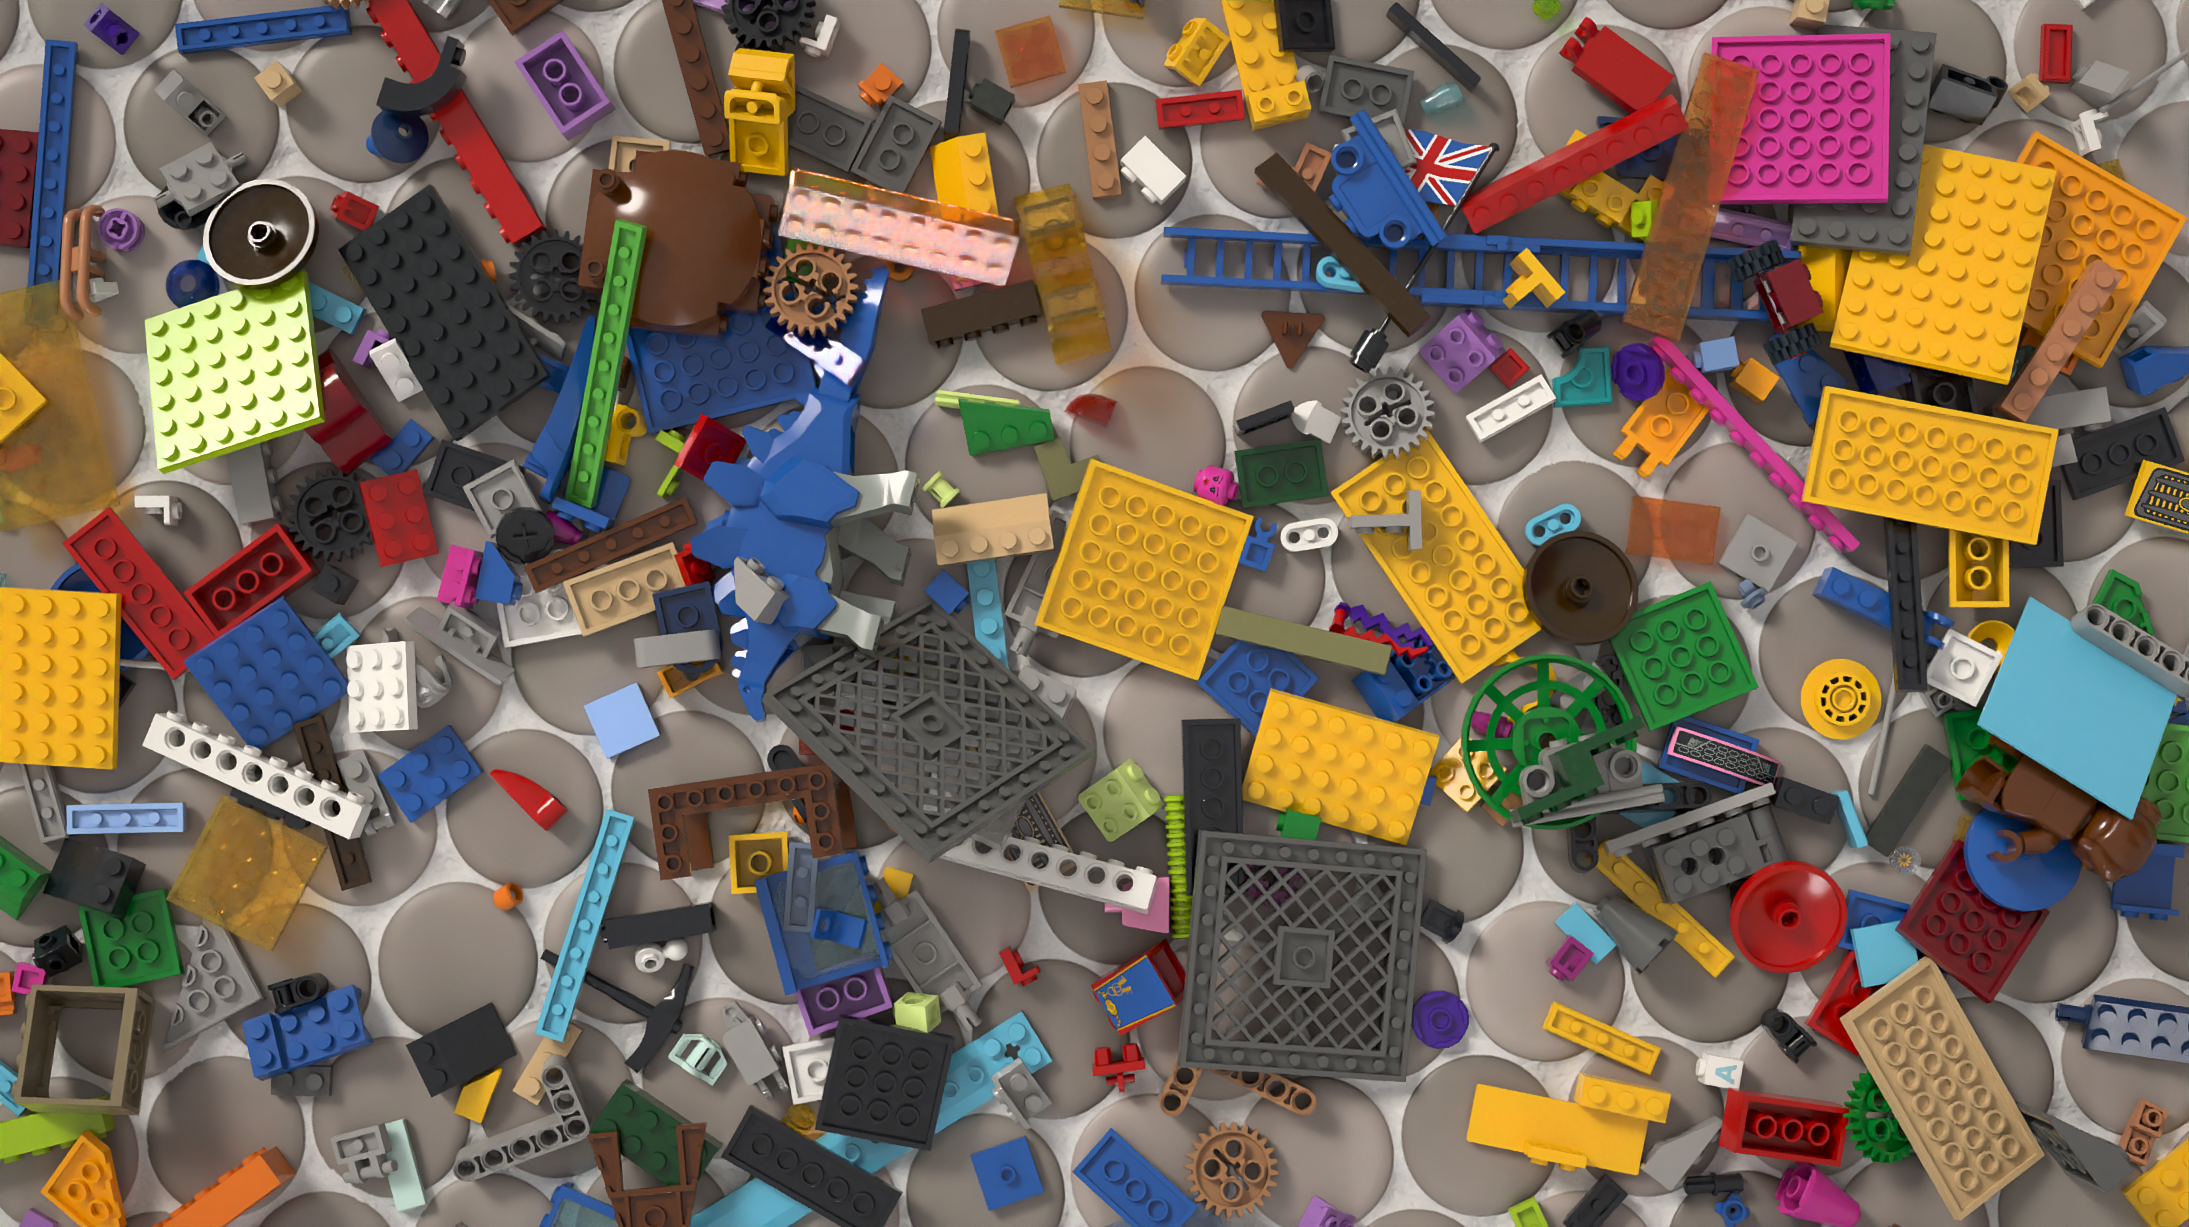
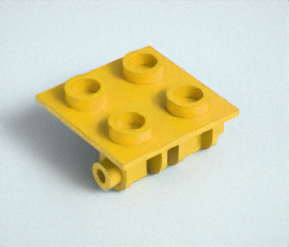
(1454, 779)

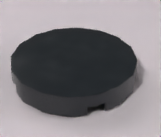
(524, 535)

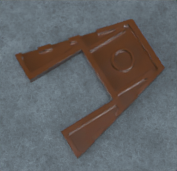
(652, 1205)

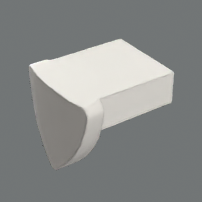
(1315, 420)

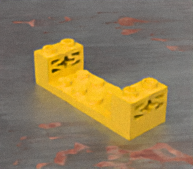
(1263, 71)

